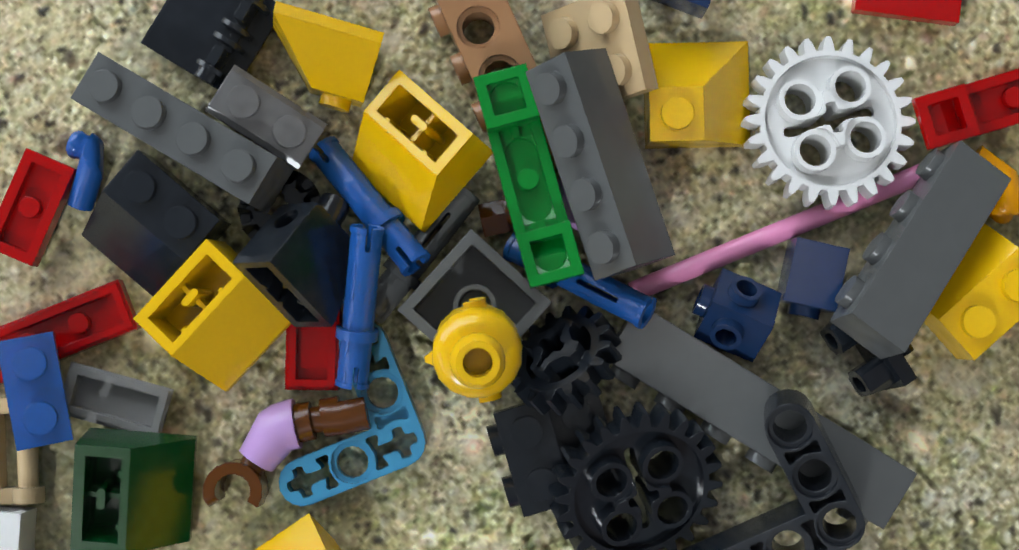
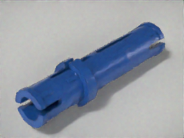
(369, 205)
(628, 305)
(357, 326)

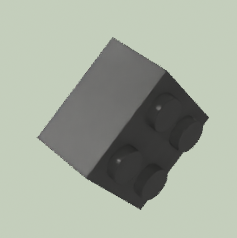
(471, 272)

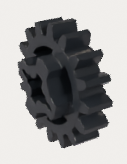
(566, 360)

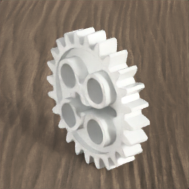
(813, 79)

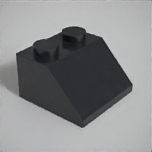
(150, 222)

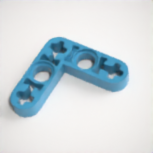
(382, 422)

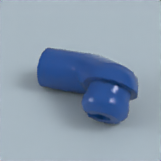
(90, 169)

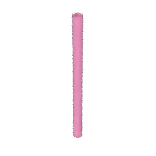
(767, 237)

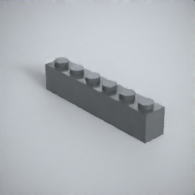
(733, 405)

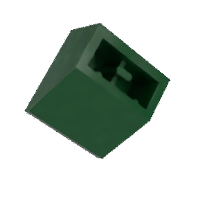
(132, 490)

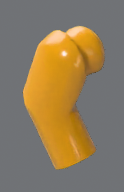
(1009, 201)

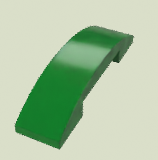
(527, 177)

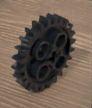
(681, 473)

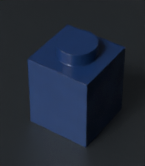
(811, 277)

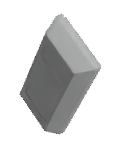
(116, 399)

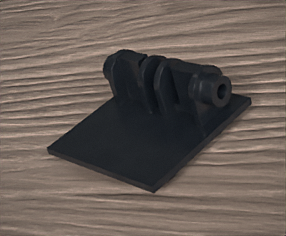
(211, 35)

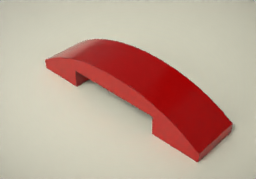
(968, 110)

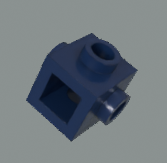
(736, 314)

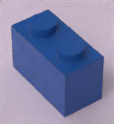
(35, 391)

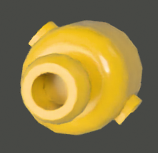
(476, 351)

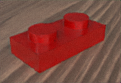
(33, 206)

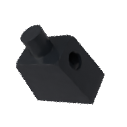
(301, 260)

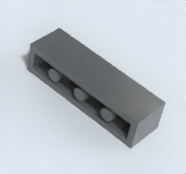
(182, 133)
(599, 162)
(919, 249)

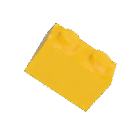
(979, 298)

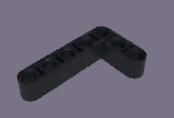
(814, 494)

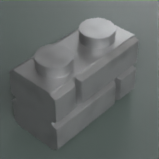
(265, 117)

